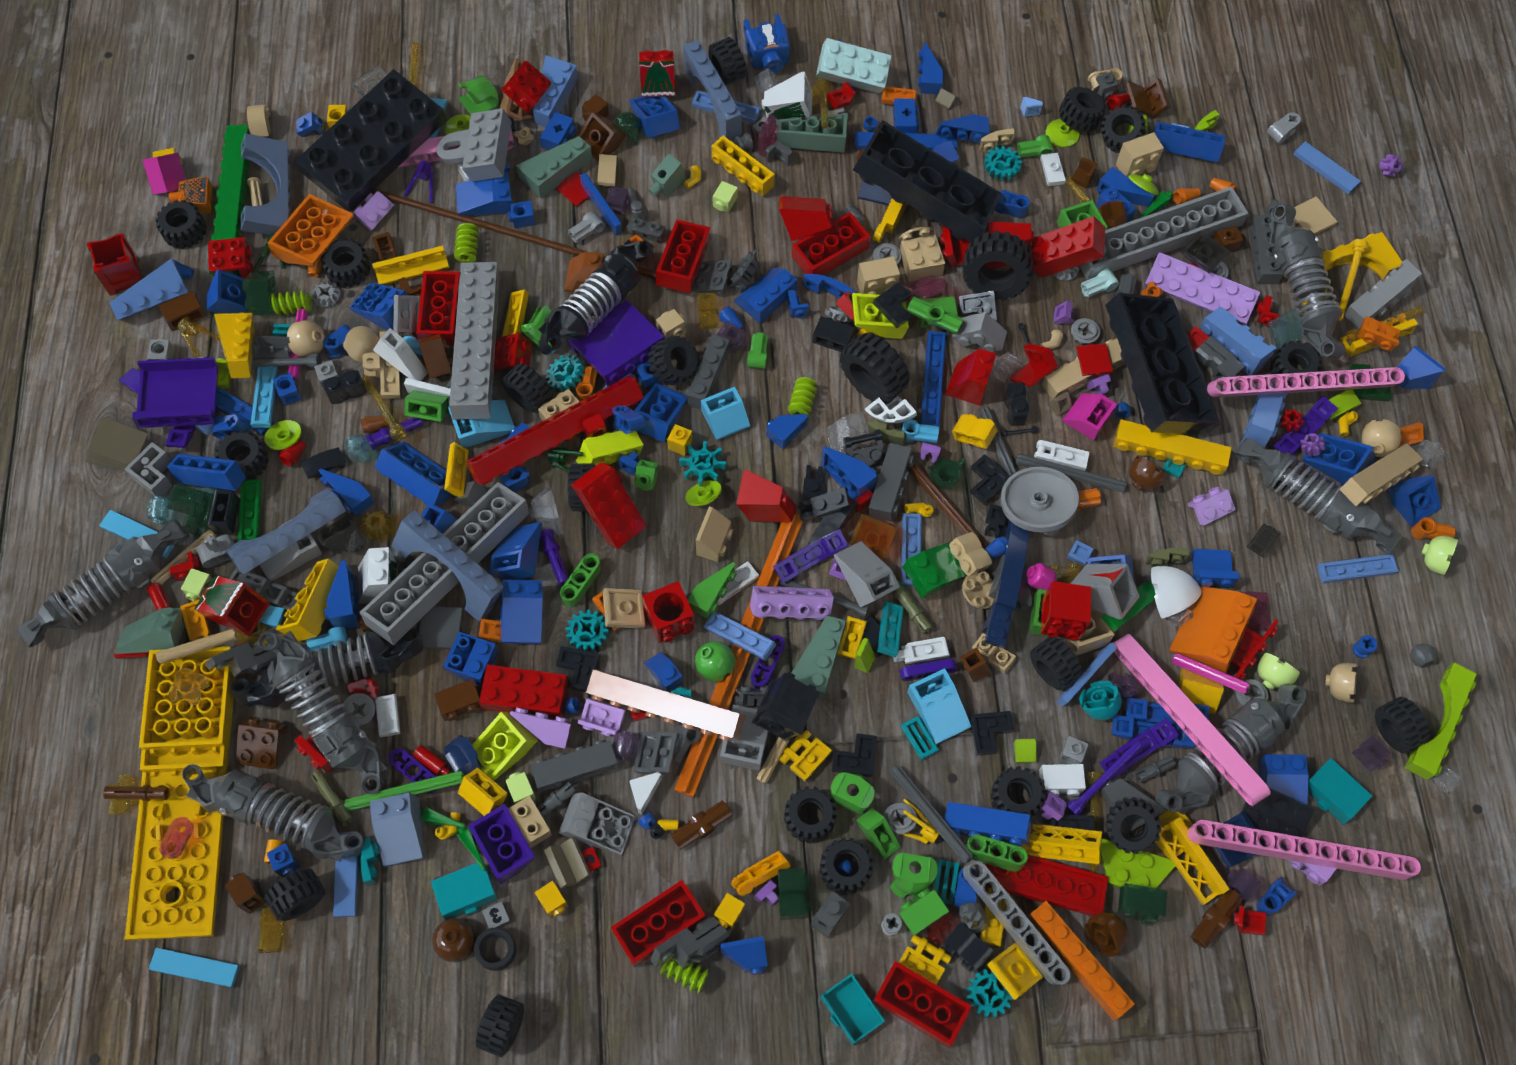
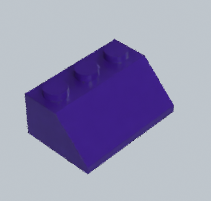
(502, 843)

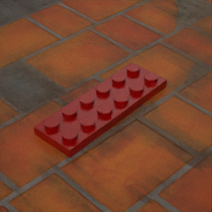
(1054, 883)

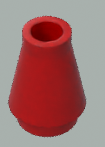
(1118, 100)
(291, 455)

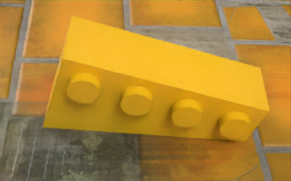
(236, 338)
(309, 611)

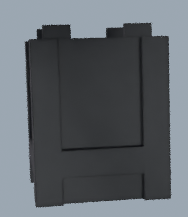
(786, 706)

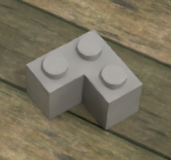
(981, 330)
(148, 470)

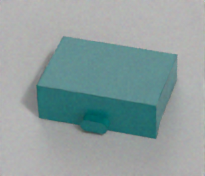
(1337, 791)
(463, 891)
(851, 1009)

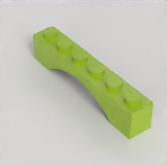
(1455, 688)

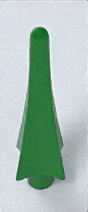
(1160, 201)
(435, 818)
(469, 842)

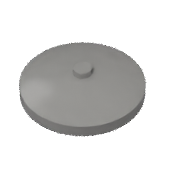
(1039, 499)

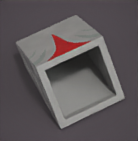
(1111, 588)

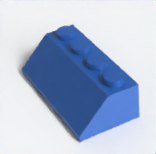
(414, 473)

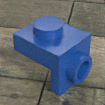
(310, 123)
(282, 860)

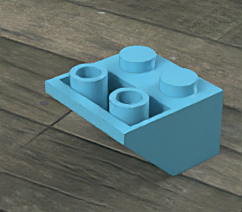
(725, 413)

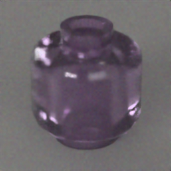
(625, 745)

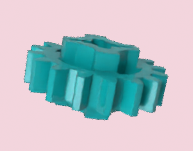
(1002, 163)
(565, 372)
(589, 622)
(979, 991)

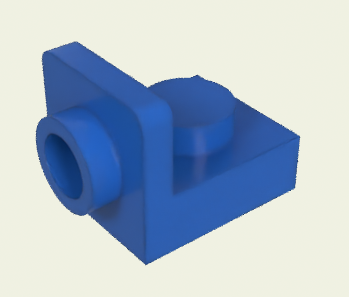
(796, 309)

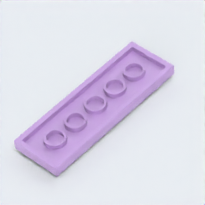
(1201, 288)

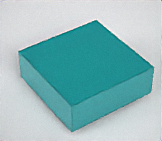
(1173, 469)

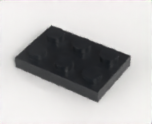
(1280, 814)

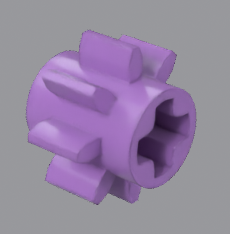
(1390, 165)
(1312, 444)

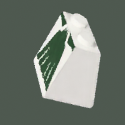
(789, 99)
(375, 573)

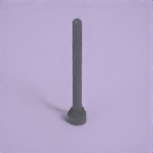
(311, 361)
(861, 611)

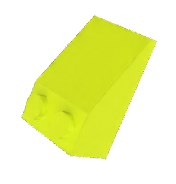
(872, 320)
(503, 745)

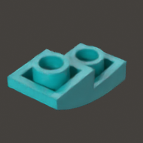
(368, 856)

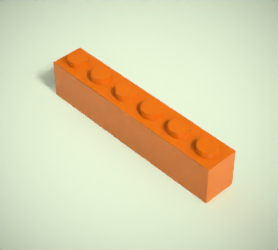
(1080, 961)

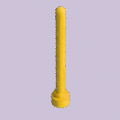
(1359, 246)

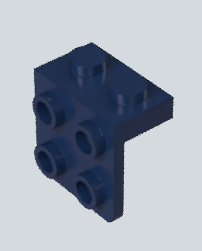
(1233, 857)

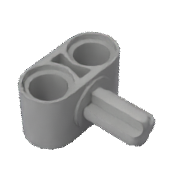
(213, 550)

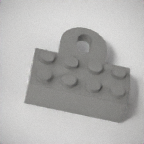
(481, 147)

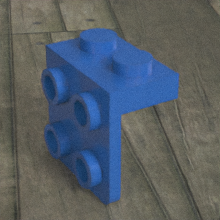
(1213, 568)

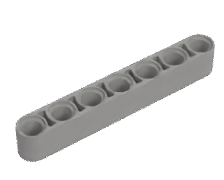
(1026, 927)

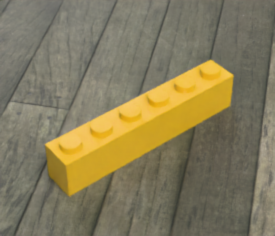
(1180, 448)

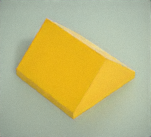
(1200, 689)

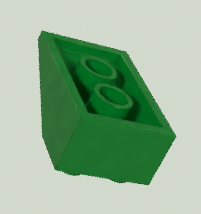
(933, 570)

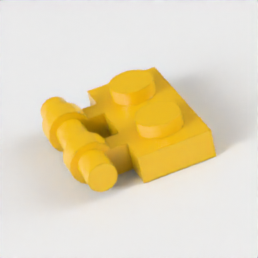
(810, 759)
(922, 965)

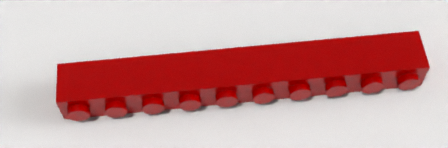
(552, 431)

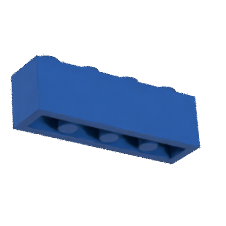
(1190, 141)
(207, 472)
(990, 823)

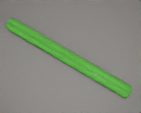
(413, 788)

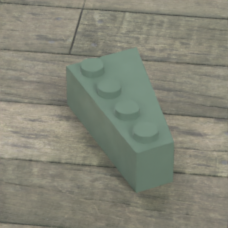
(811, 136)
(551, 167)
(820, 655)

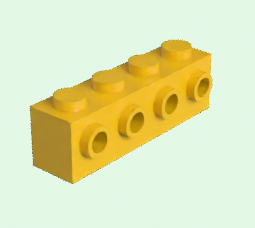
(742, 166)

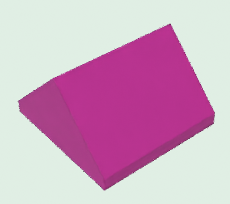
(164, 173)

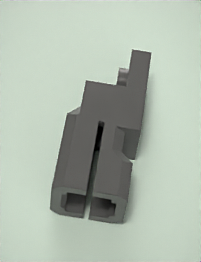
(1219, 359)
(244, 658)
(694, 946)

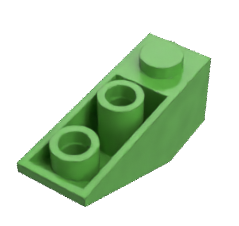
(708, 592)

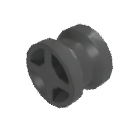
(744, 142)

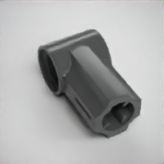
(1126, 284)
(685, 739)

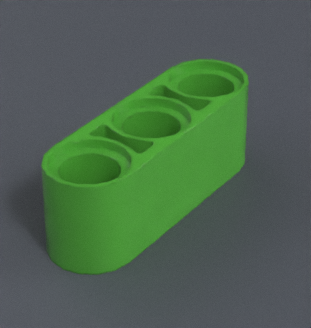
(580, 589)
(1006, 852)

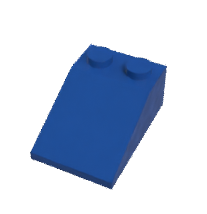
(656, 115)
(484, 196)
(660, 411)
(1341, 458)
(849, 472)
(342, 600)
(521, 611)
(1285, 774)

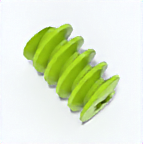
(466, 243)
(291, 303)
(802, 396)
(688, 975)

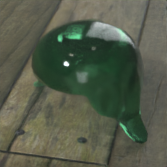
(630, 123)
(946, 472)

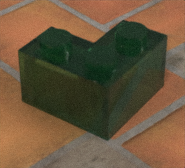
(258, 292)
(195, 505)
(791, 890)
(1142, 903)

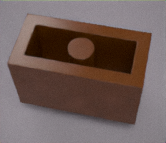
(181, 307)
(435, 356)
(458, 700)
(245, 892)

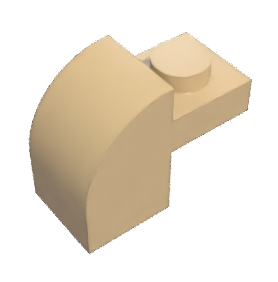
(258, 120)

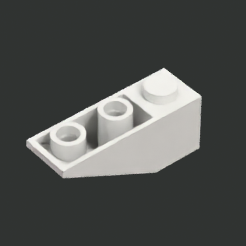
(400, 355)

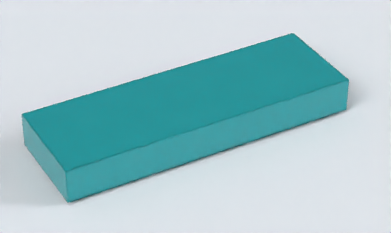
(890, 629)

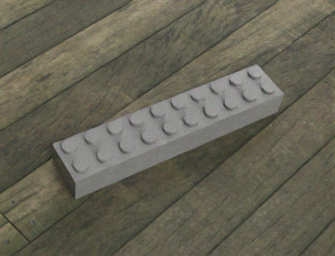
(1167, 230)
(475, 341)
(429, 579)

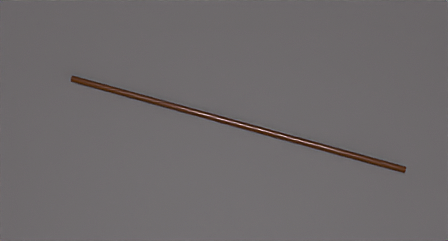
(497, 228)

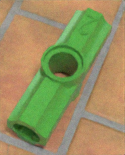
(924, 310)

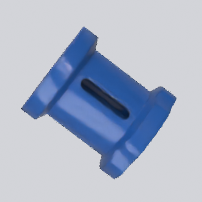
(1367, 641)

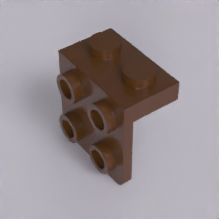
(1150, 99)
(259, 742)

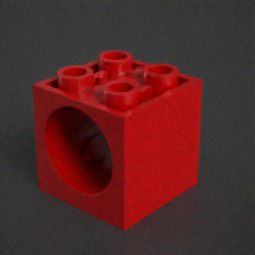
(668, 596)
(1066, 610)

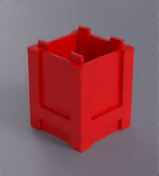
(115, 263)

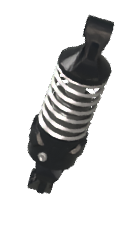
(597, 296)
(334, 666)

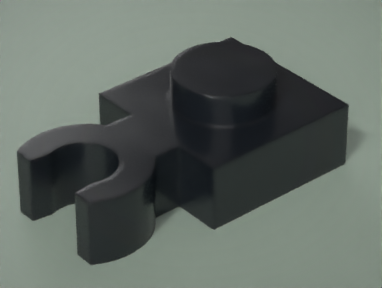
(995, 519)

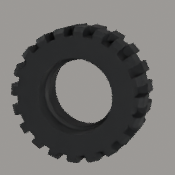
(1000, 248)
(874, 368)

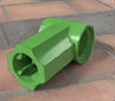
(1039, 146)
(757, 355)

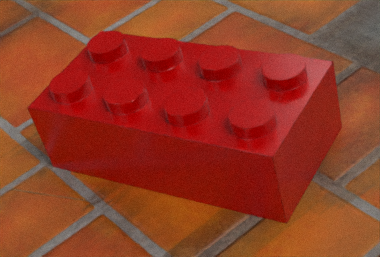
(832, 246)
(1068, 247)
(683, 256)
(438, 305)
(609, 505)
(527, 689)
(657, 922)
(922, 1004)

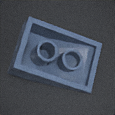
(398, 828)

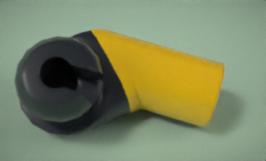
(662, 826)

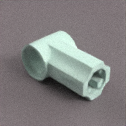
(1102, 282)

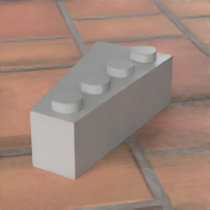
(1384, 294)

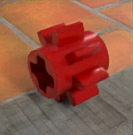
(1294, 424)

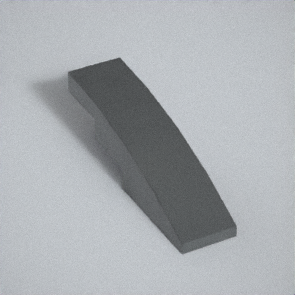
(274, 593)

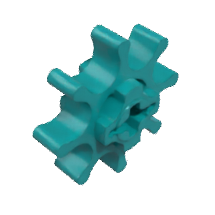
(702, 463)

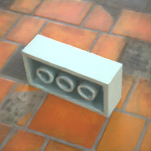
(854, 65)

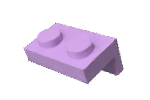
(373, 211)
(1212, 505)
(602, 717)

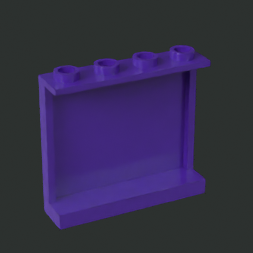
(618, 343)
(177, 392)

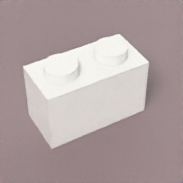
(1063, 779)

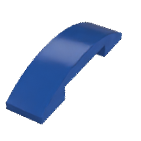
(817, 282)
(1153, 712)
(1127, 728)

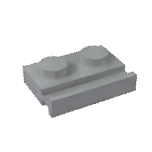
(406, 313)

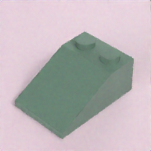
(153, 632)

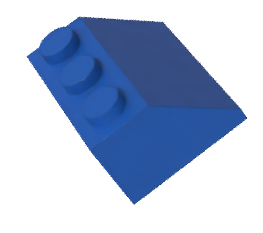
(767, 293)

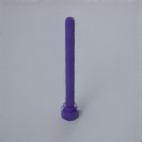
(1077, 805)

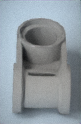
(1284, 127)

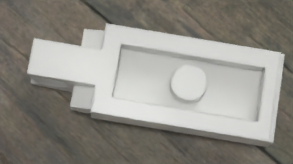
(923, 651)

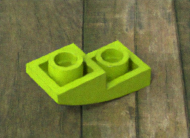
(1208, 121)
(1344, 401)

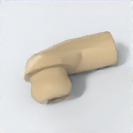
(1055, 341)

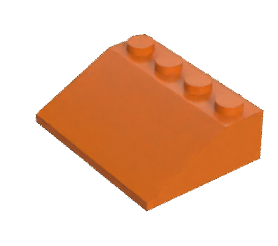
(309, 231)
(1215, 627)

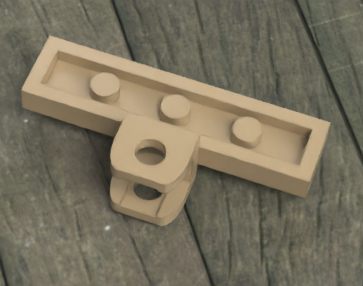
(387, 373)

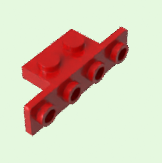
(1248, 648)

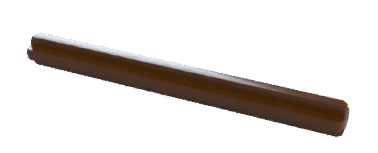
(943, 502)

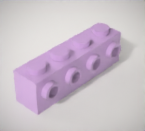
(791, 602)

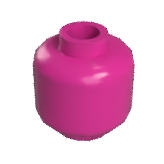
(1040, 576)

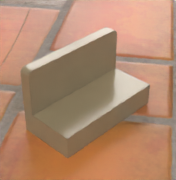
(567, 863)

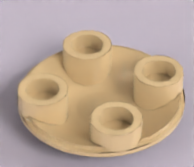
(916, 233)
(360, 341)
(977, 588)

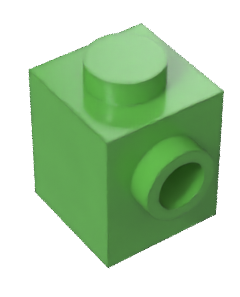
(646, 475)

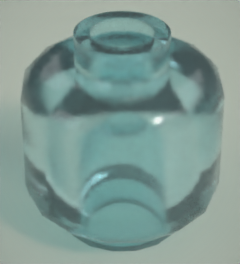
(357, 448)
(157, 510)

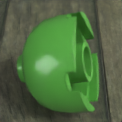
(714, 661)

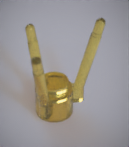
(190, 329)

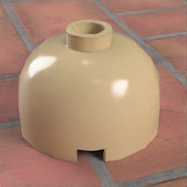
(305, 338)
(1383, 436)
(1342, 682)

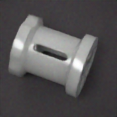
(887, 919)

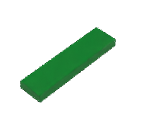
(250, 509)
(1146, 597)

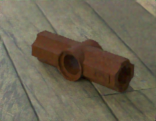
(701, 825)
(1216, 918)

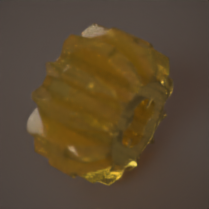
(369, 525)

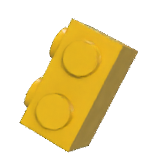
(481, 792)

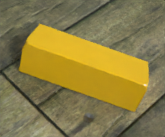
(851, 638)

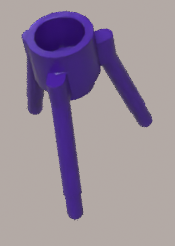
(423, 172)

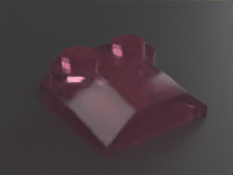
(925, 287)

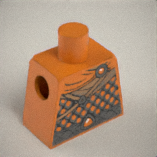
(197, 191)

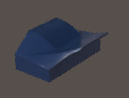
(462, 755)

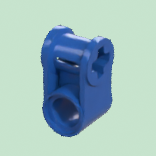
(1014, 204)
(336, 342)
(627, 419)
(228, 423)
(964, 892)
(1277, 894)

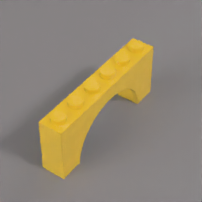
(1379, 256)

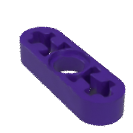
(926, 669)
(766, 676)
(406, 757)

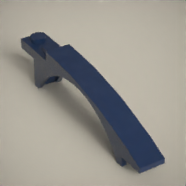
(1007, 593)

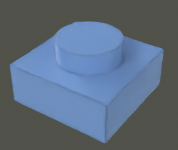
(1080, 553)

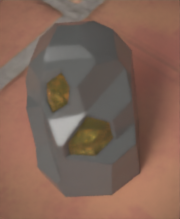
(973, 917)

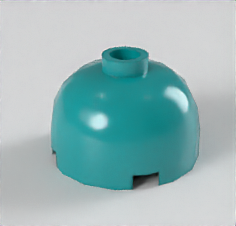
(1101, 700)

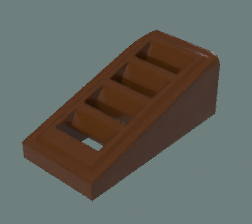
(381, 239)

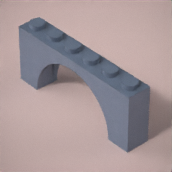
(699, 68)
(274, 158)
(251, 553)
(479, 587)

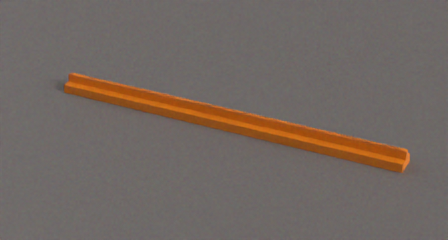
(724, 690)

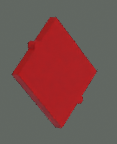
(572, 189)
(1094, 359)

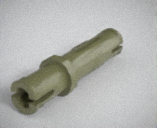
(916, 614)
(332, 798)

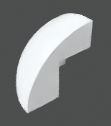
(894, 412)
(1173, 590)

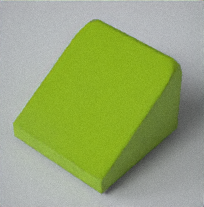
(1025, 750)

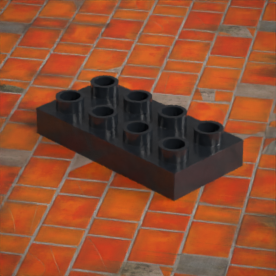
(371, 140)
(927, 182)
(1162, 365)

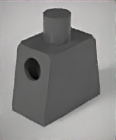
(830, 914)

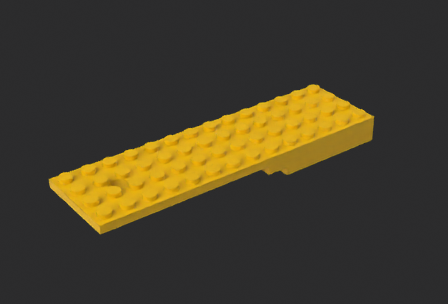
(170, 741)

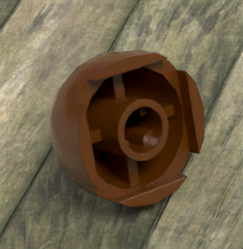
(1146, 475)
(1107, 932)
(454, 940)

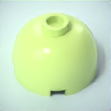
(1439, 553)
(1276, 672)

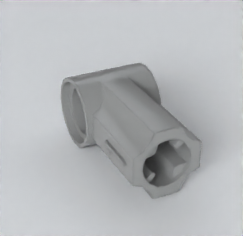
(589, 225)

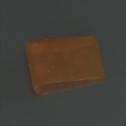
(875, 534)

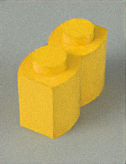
(974, 431)

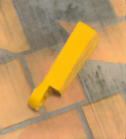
(890, 220)

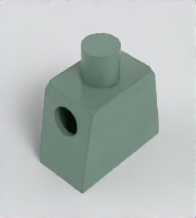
(667, 176)

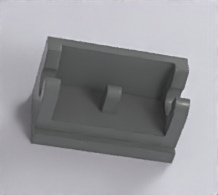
(270, 347)

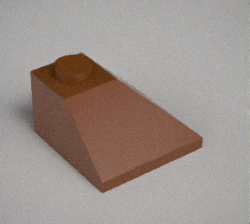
(581, 268)

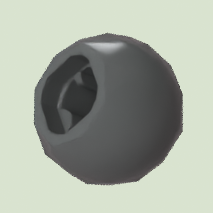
(1423, 655)

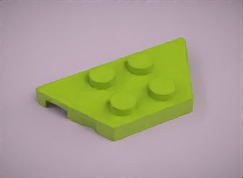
(1136, 869)

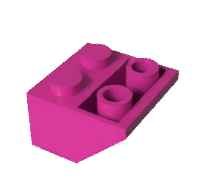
(1090, 414)

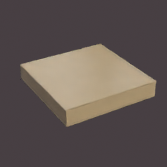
(1314, 216)
(623, 608)

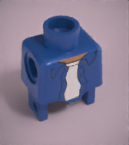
(767, 45)

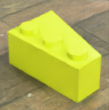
(609, 447)

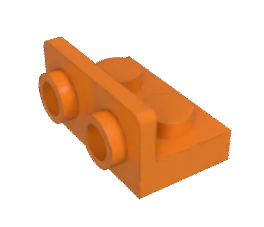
(1379, 333)

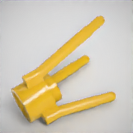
(928, 831)

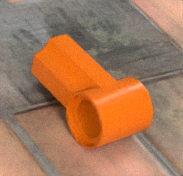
(587, 383)
(1089, 498)
(1431, 529)

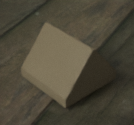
(946, 98)
(1061, 404)

